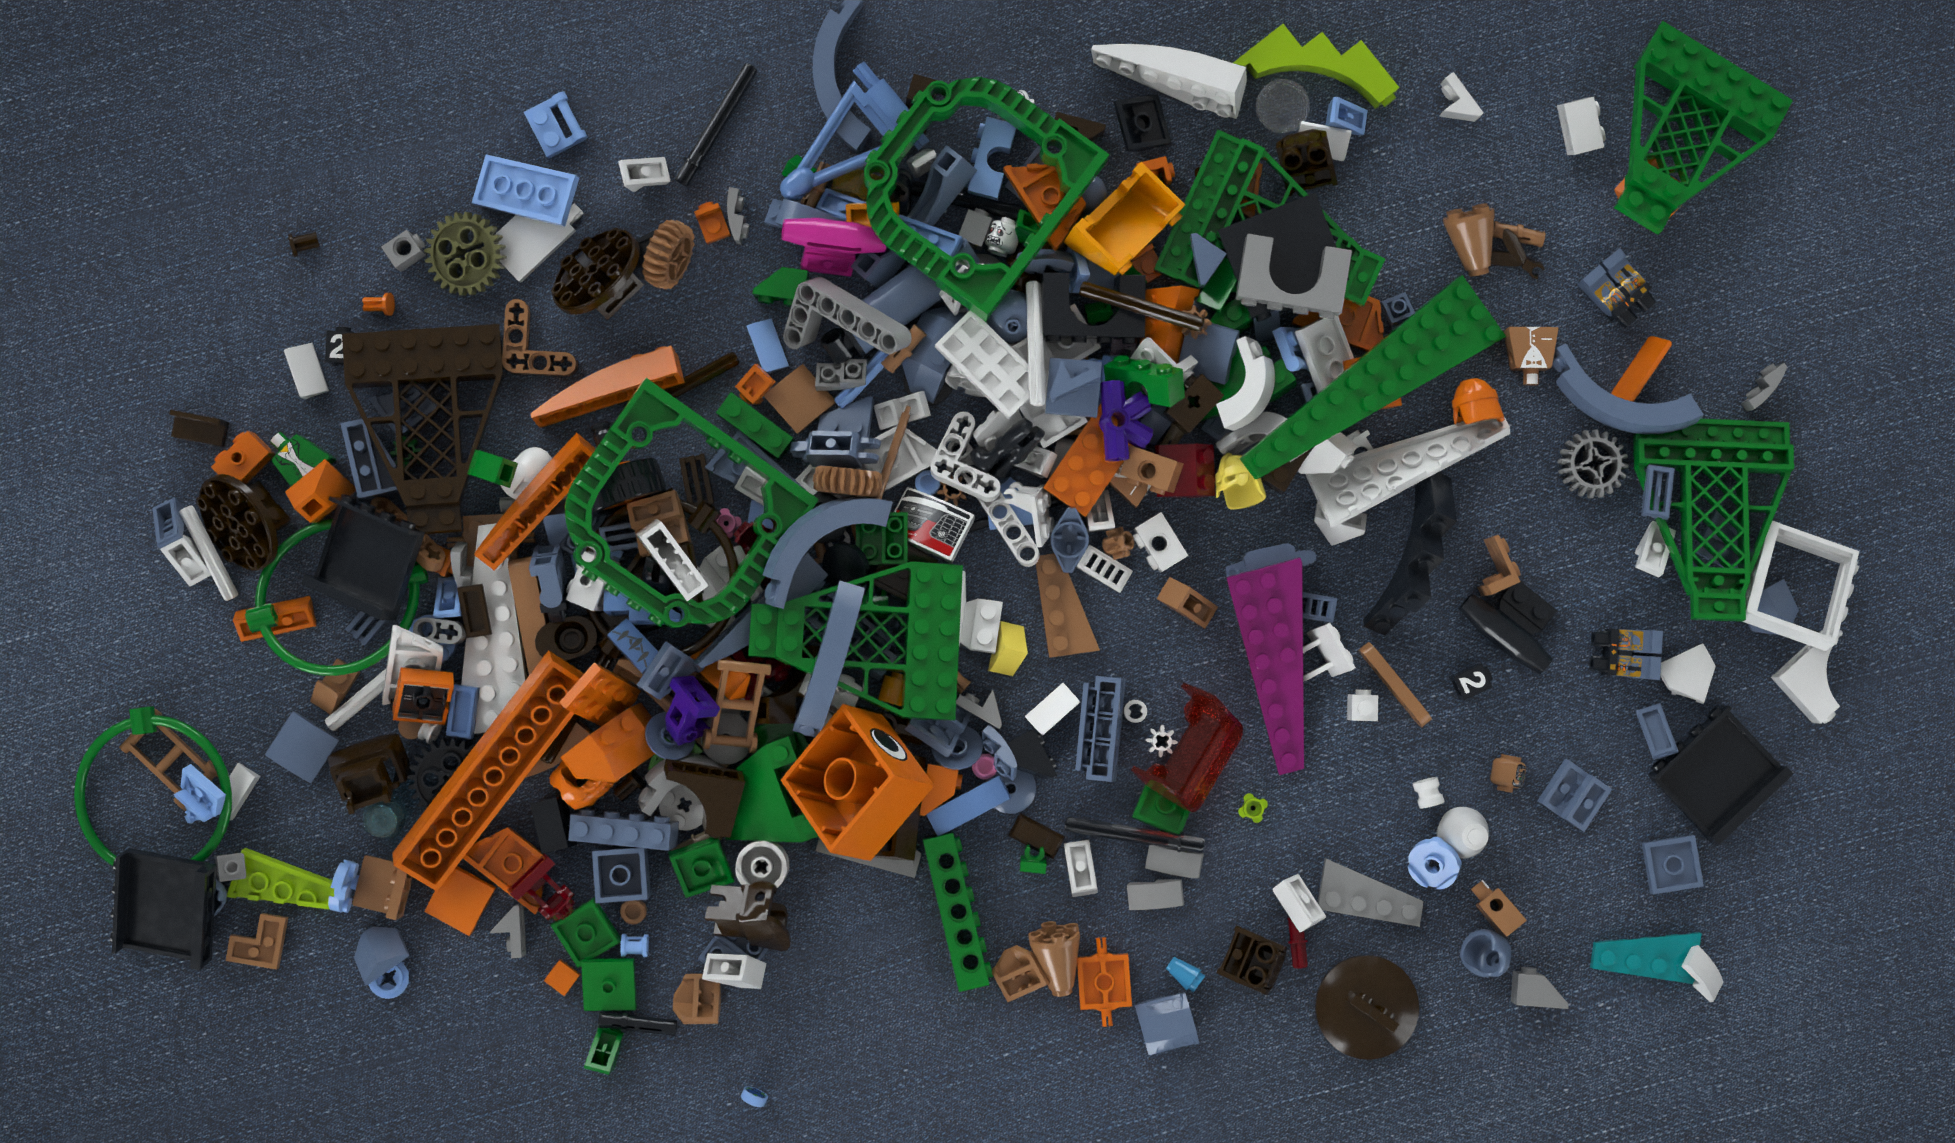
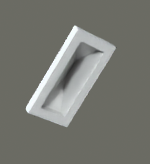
(1347, 530)

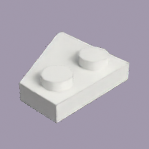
(993, 427)

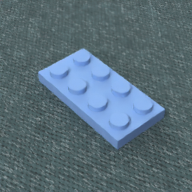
(525, 190)

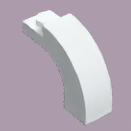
(1256, 390)

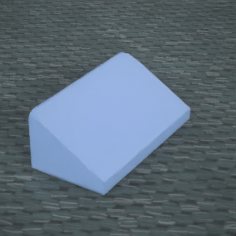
(767, 346)

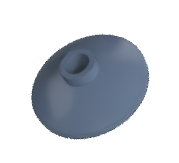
(655, 734)
(971, 749)
(1023, 795)

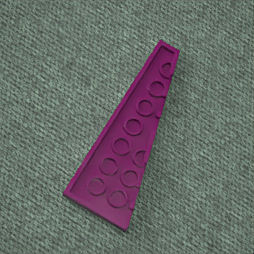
(1271, 628)

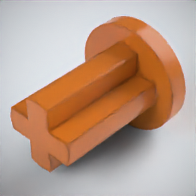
(384, 304)

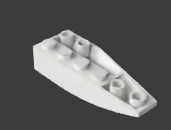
(1180, 73)

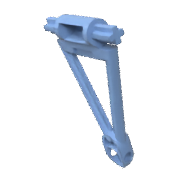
(879, 105)

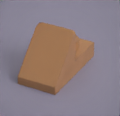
(332, 689)

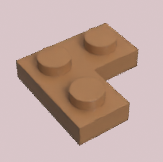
(265, 948)

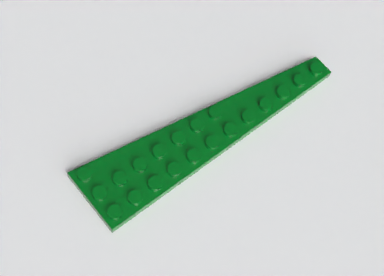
(1421, 348)

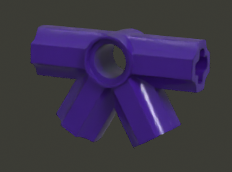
(1127, 414)

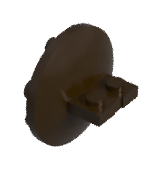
(599, 276)
(242, 520)
(1367, 1007)

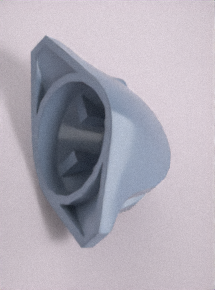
(1069, 539)

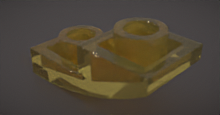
(852, 184)

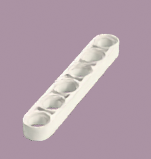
(1005, 523)

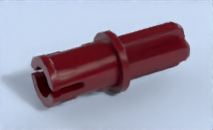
(1298, 946)

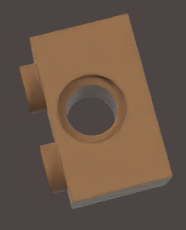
(1166, 470)

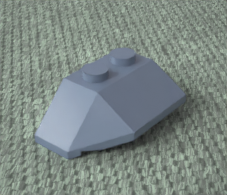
(927, 366)

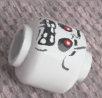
(1002, 237)

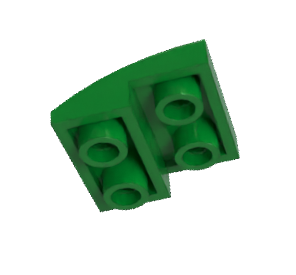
(885, 544)

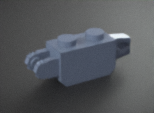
(836, 449)
(1268, 556)

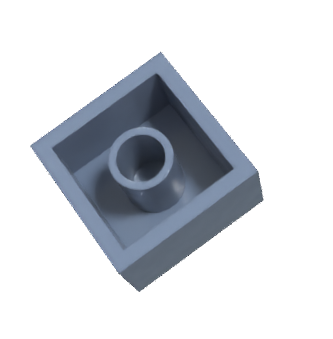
(621, 874)

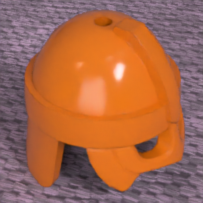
(1476, 402)

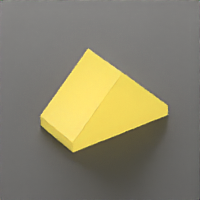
(1010, 649)

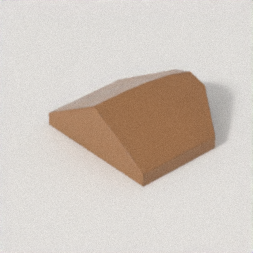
(1018, 973)
(697, 1000)

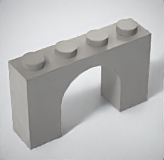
(1257, 286)

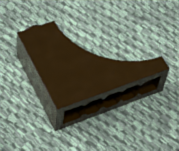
(717, 790)

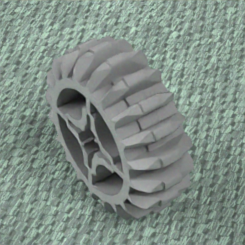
(1591, 454)

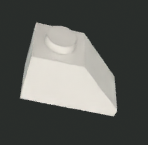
(1329, 455)
(734, 970)

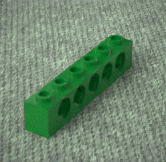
(966, 977)

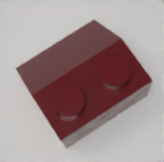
(1198, 471)

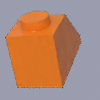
(945, 783)

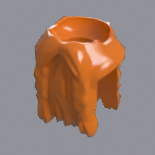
(574, 795)

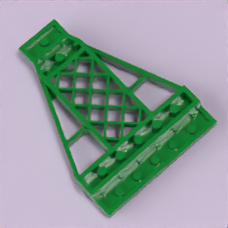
(1703, 82)
(1217, 198)
(1720, 447)
(929, 629)

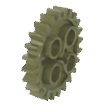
(456, 232)

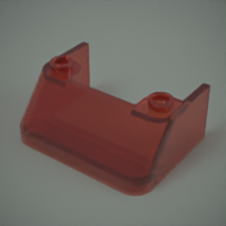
(1199, 754)

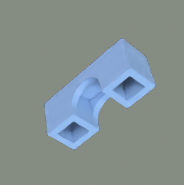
(995, 137)

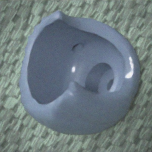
(1486, 953)

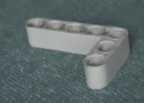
(823, 298)

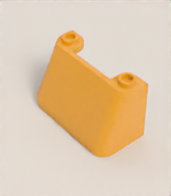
(1126, 221)

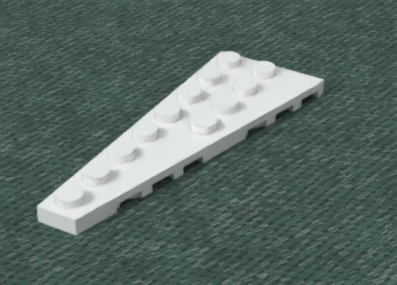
(1397, 466)
(496, 659)

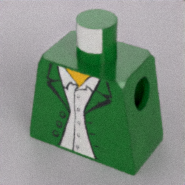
(297, 456)

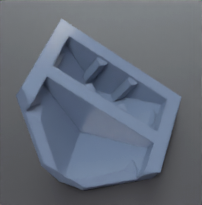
(1776, 602)
(379, 951)

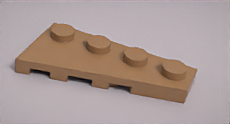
(1063, 614)

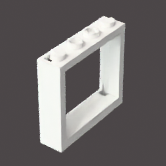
(1842, 589)

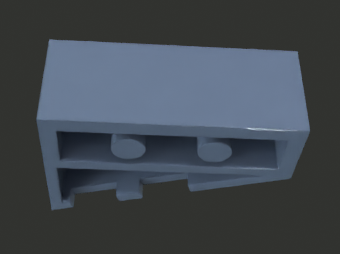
(366, 464)

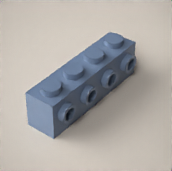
(623, 830)

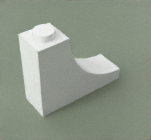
(672, 559)
(1807, 685)

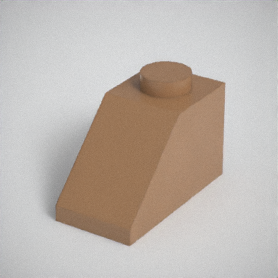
(1187, 602)

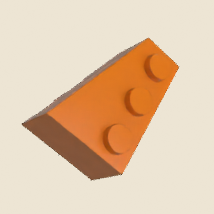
(1165, 334)

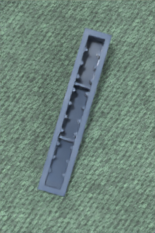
(806, 578)

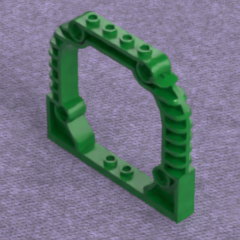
(983, 284)
(652, 411)

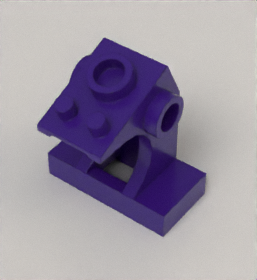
(685, 714)

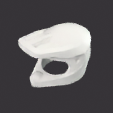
(529, 465)

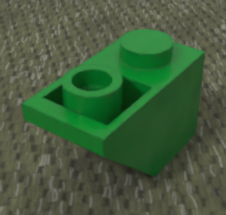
(780, 286)

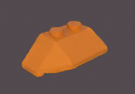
(612, 748)

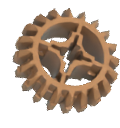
(668, 254)
(847, 481)

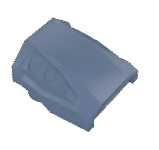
(1166, 1023)

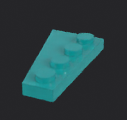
(1646, 956)

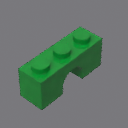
(1161, 381)
(755, 426)

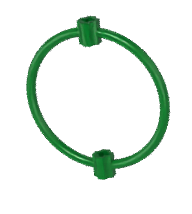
(264, 615)
(144, 721)

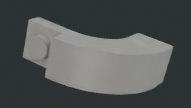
(1254, 432)
(659, 786)

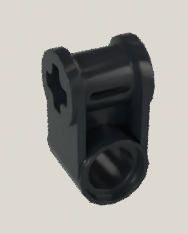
(903, 191)

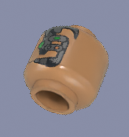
(1508, 773)

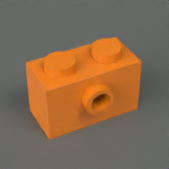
(244, 457)

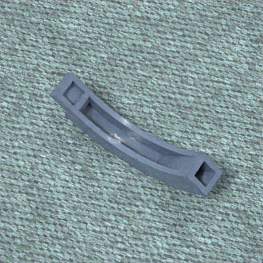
(851, 130)
(1618, 412)
(809, 530)
(829, 659)

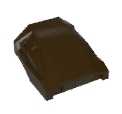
(1307, 159)
(1253, 960)

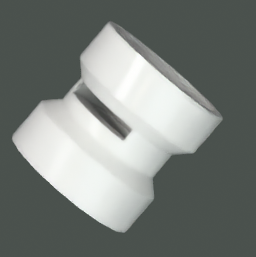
(1428, 792)

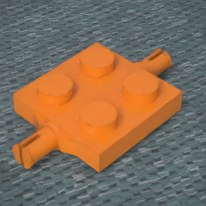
(1104, 981)

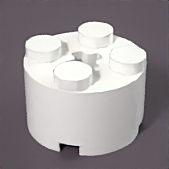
(764, 851)

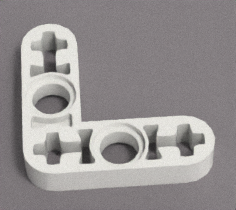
(952, 460)

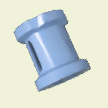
(634, 945)

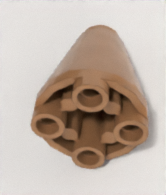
(1472, 236)
(1057, 954)

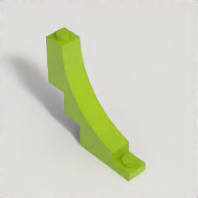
(1355, 67)

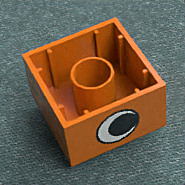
(856, 783)

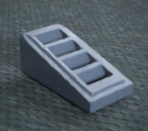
(168, 522)
(1330, 612)

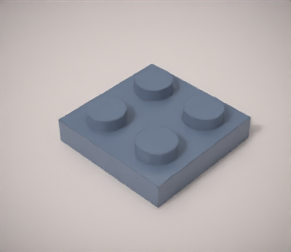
(1672, 864)

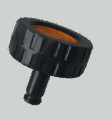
(628, 482)

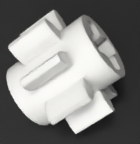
(1168, 741)

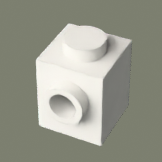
(1362, 706)

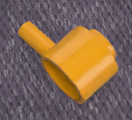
(892, 689)

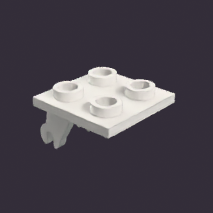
(1036, 502)
(1328, 641)

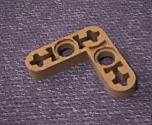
(521, 349)

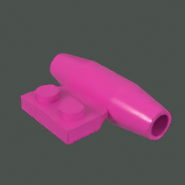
(830, 243)

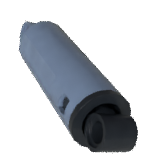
(900, 298)

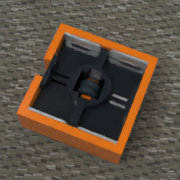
(422, 696)

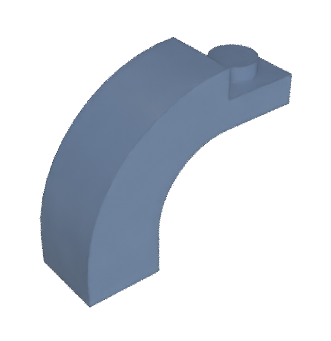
(789, 209)

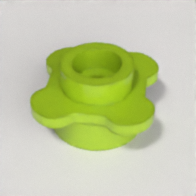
(1255, 815)

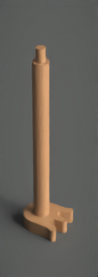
(894, 448)

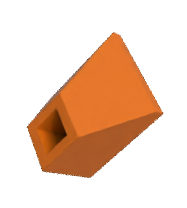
(312, 491)

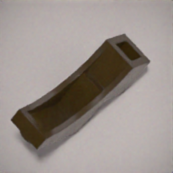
(780, 705)

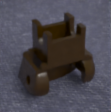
(362, 773)
(745, 917)

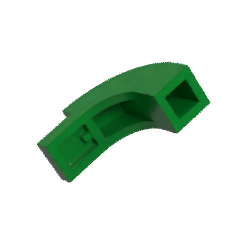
(492, 468)

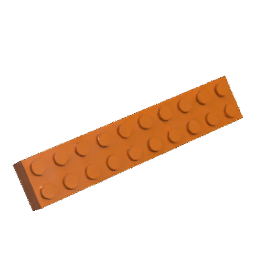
(488, 774)

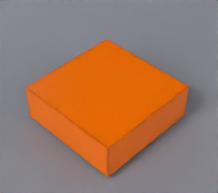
(562, 977)

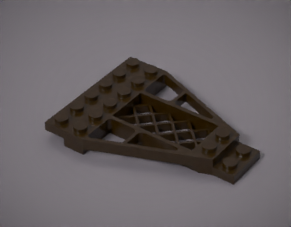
(426, 358)

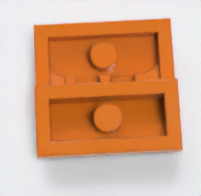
(461, 900)

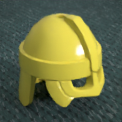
(1237, 483)

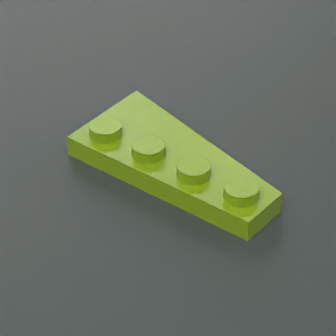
(280, 883)

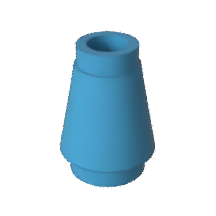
(1185, 974)

